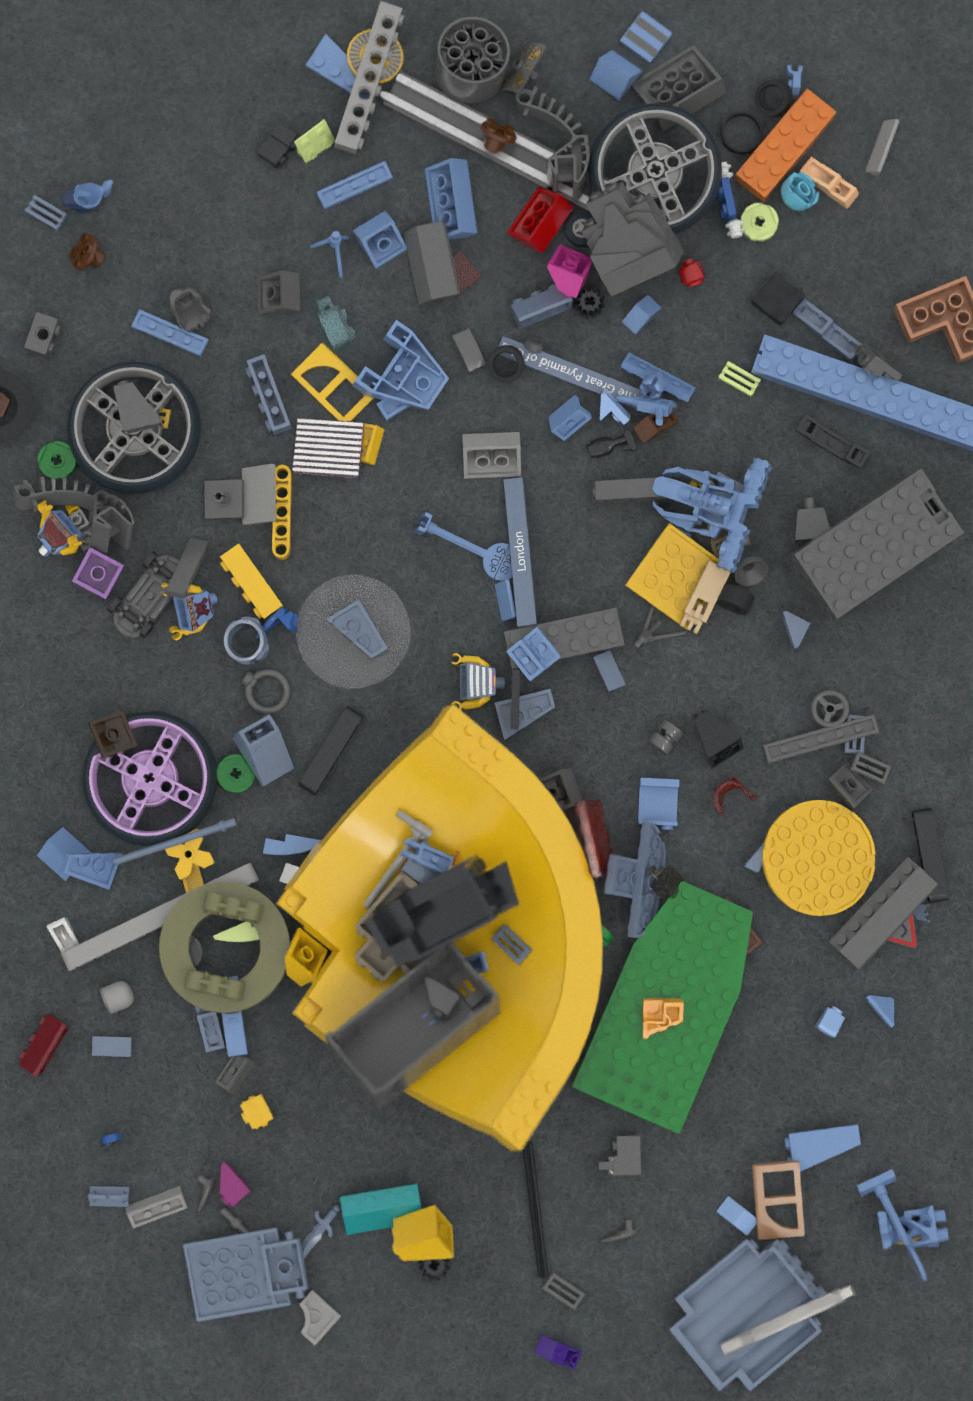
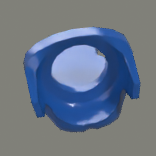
(282, 614)

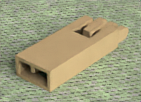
(708, 589)

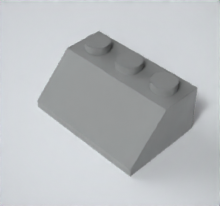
(492, 455)

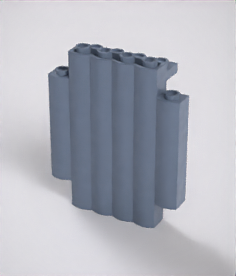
(737, 1296)

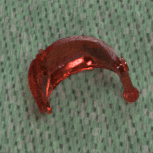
(721, 790)

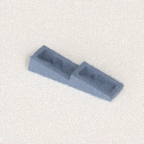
(827, 330)
(210, 1028)

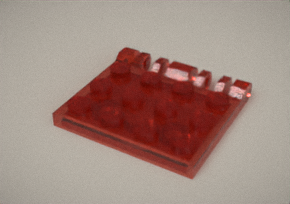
(595, 836)

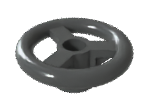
(826, 722)

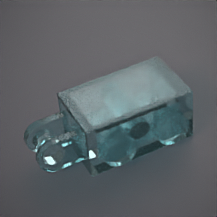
(335, 325)

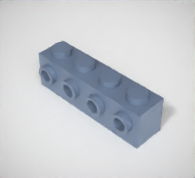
(269, 395)

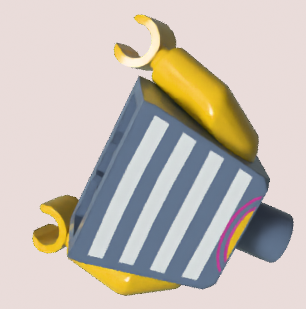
(477, 681)

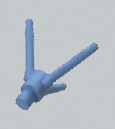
(334, 241)

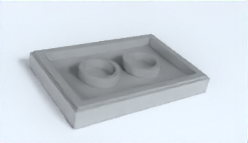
(259, 494)

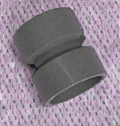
(665, 737)

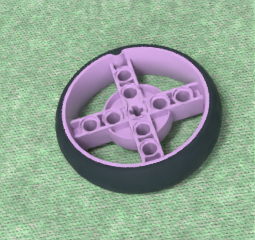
(144, 760)

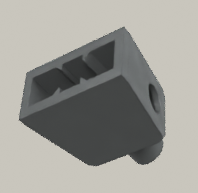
(809, 521)

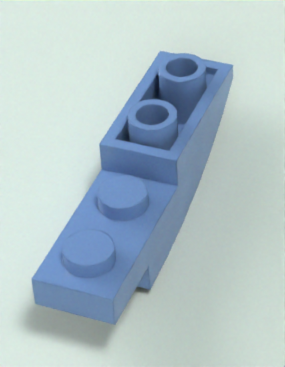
(235, 1032)

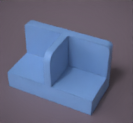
(568, 418)

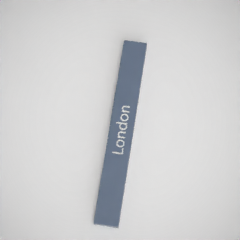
(520, 552)

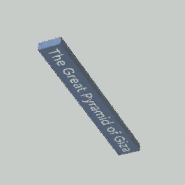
(570, 372)

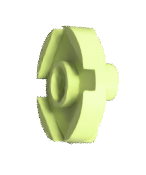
(764, 213)

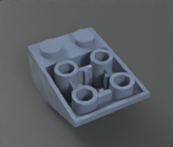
(264, 750)

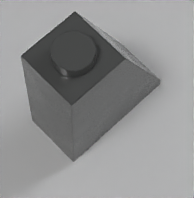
(134, 409)

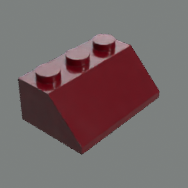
(43, 1045)

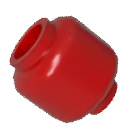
(691, 272)

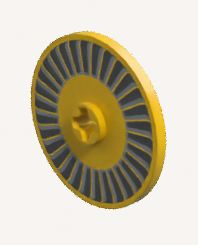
(356, 51)

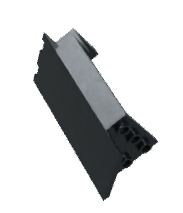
(442, 909)

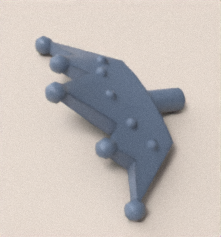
(918, 913)

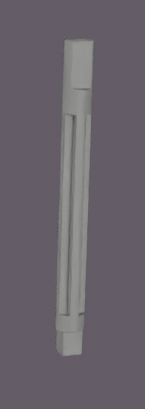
(786, 1320)

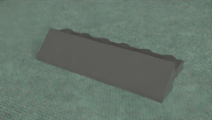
(883, 913)

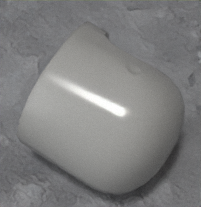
(117, 996)

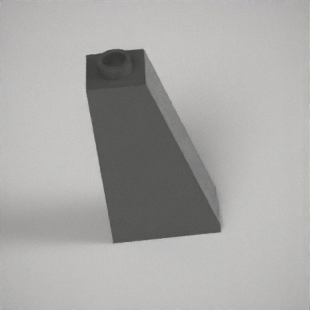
(626, 491)

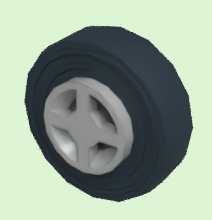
(573, 226)

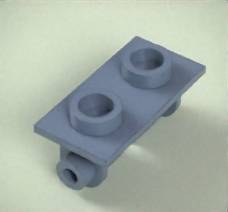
(109, 1196)

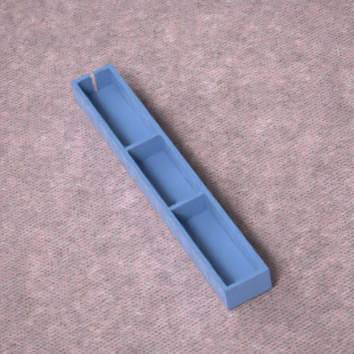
(864, 392)

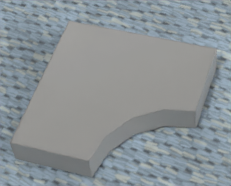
(318, 1317)

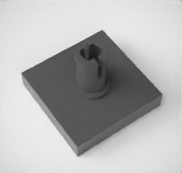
(224, 499)

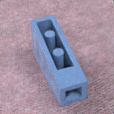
(820, 1144)

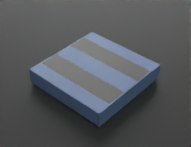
(646, 37)

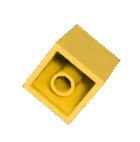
(423, 1235)

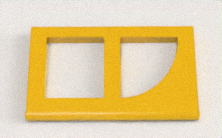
(325, 357)

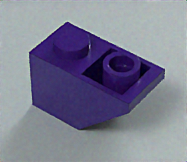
(558, 1352)

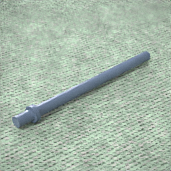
(222, 825)

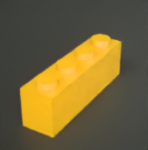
(251, 581)

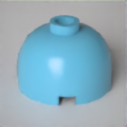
(799, 192)

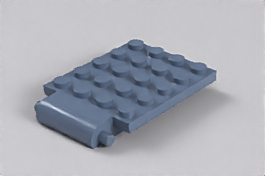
(244, 1273)

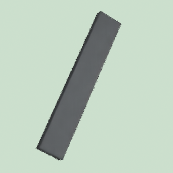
(821, 739)

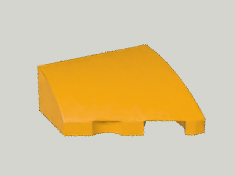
(660, 1014)

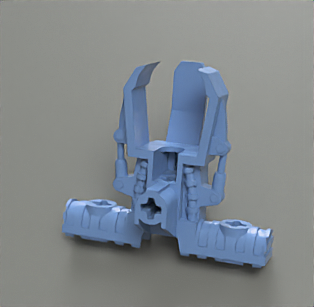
(715, 505)

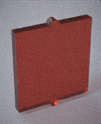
(465, 271)

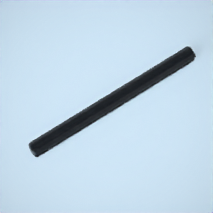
(535, 1210)

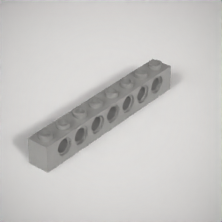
(385, 13)

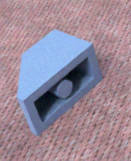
(830, 1021)

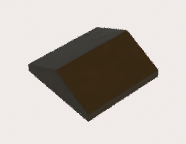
(112, 734)

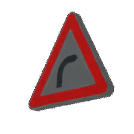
(905, 934)

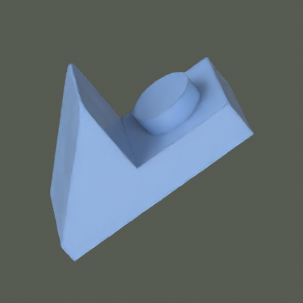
(609, 404)

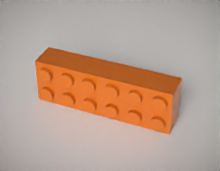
(785, 145)

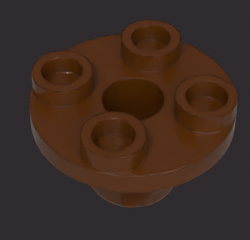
(497, 135)
(86, 253)

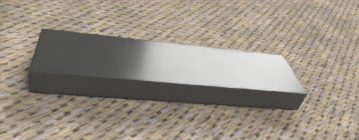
(187, 568)

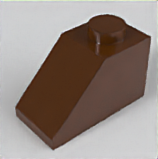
(649, 430)

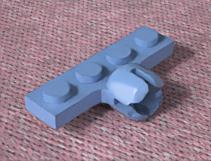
(656, 380)

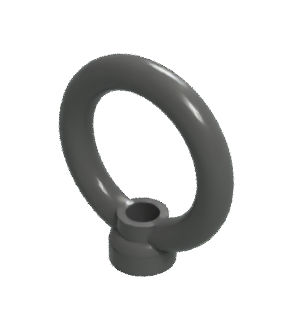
(250, 680)

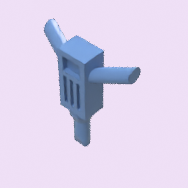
(657, 406)

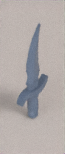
(317, 1232)

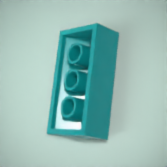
(378, 1207)

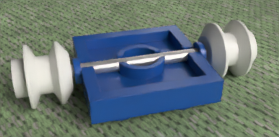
(728, 209)

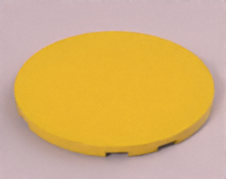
(818, 858)

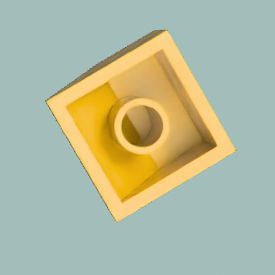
(304, 958)

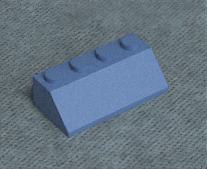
(451, 197)

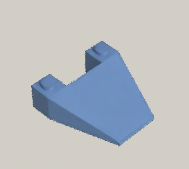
(411, 376)

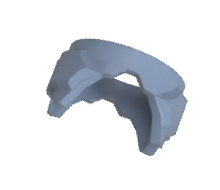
(263, 649)

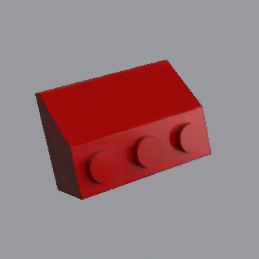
(540, 219)

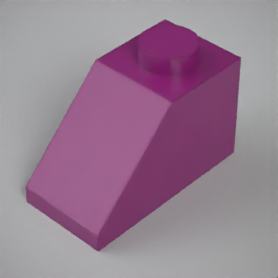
(231, 1185)

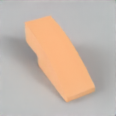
(830, 182)

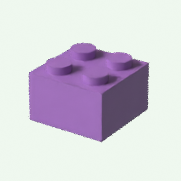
(98, 573)

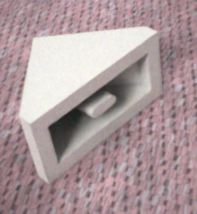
(63, 934)

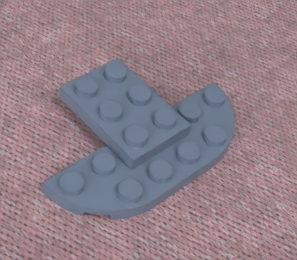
(632, 879)

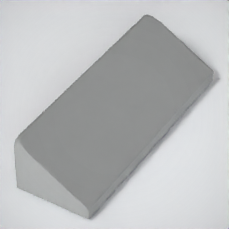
(882, 147)
(156, 1207)

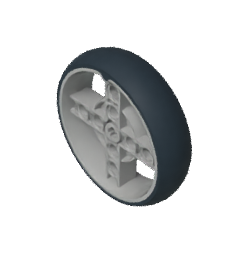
(704, 148)
(100, 469)

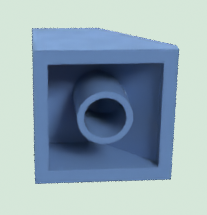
(380, 239)

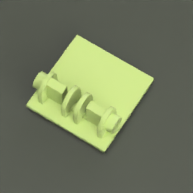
(314, 141)

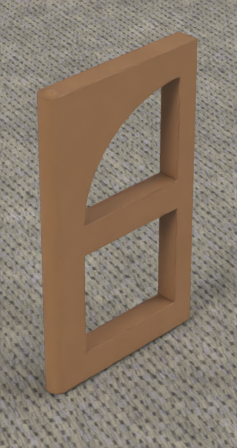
(766, 1226)

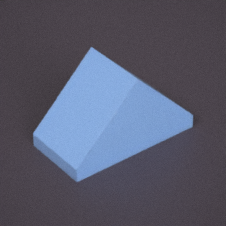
(737, 1215)

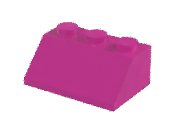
(569, 270)

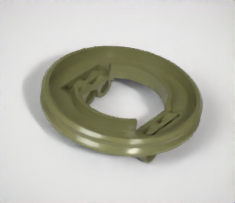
(213, 991)

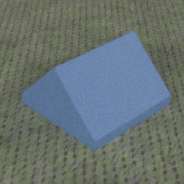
(614, 74)
(56, 849)

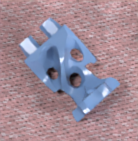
(922, 1229)

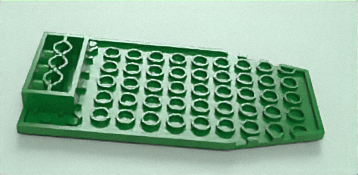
(690, 954)

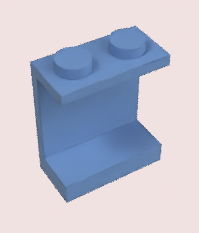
(658, 802)

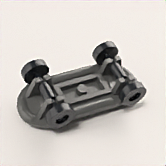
(144, 602)

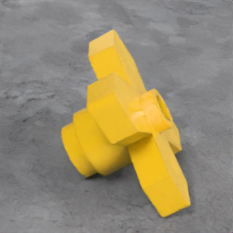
(198, 857)

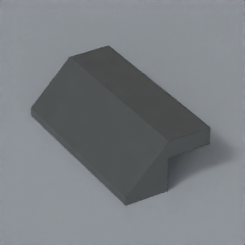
(431, 262)

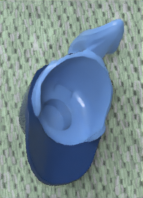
(86, 196)

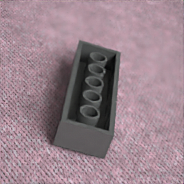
(576, 635)

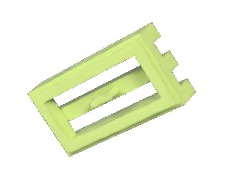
(735, 376)

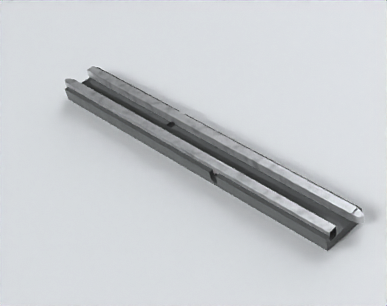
(462, 126)

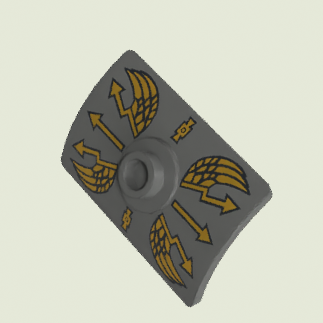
(523, 67)

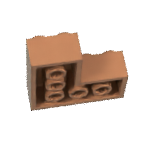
(939, 309)

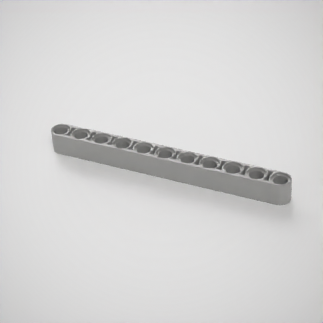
(141, 924)

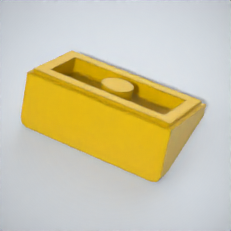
(371, 443)

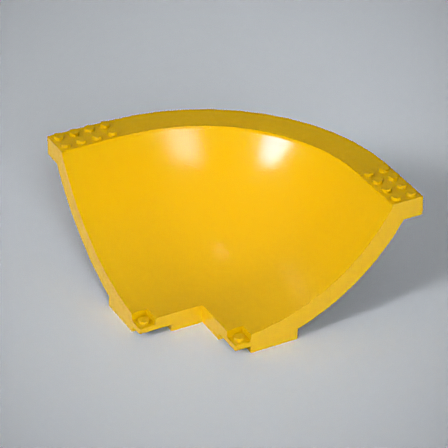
(492, 807)

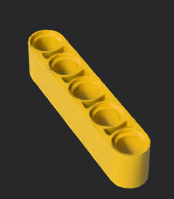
(285, 521)

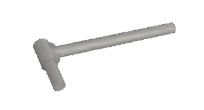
(420, 831)

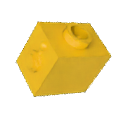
(256, 1112)

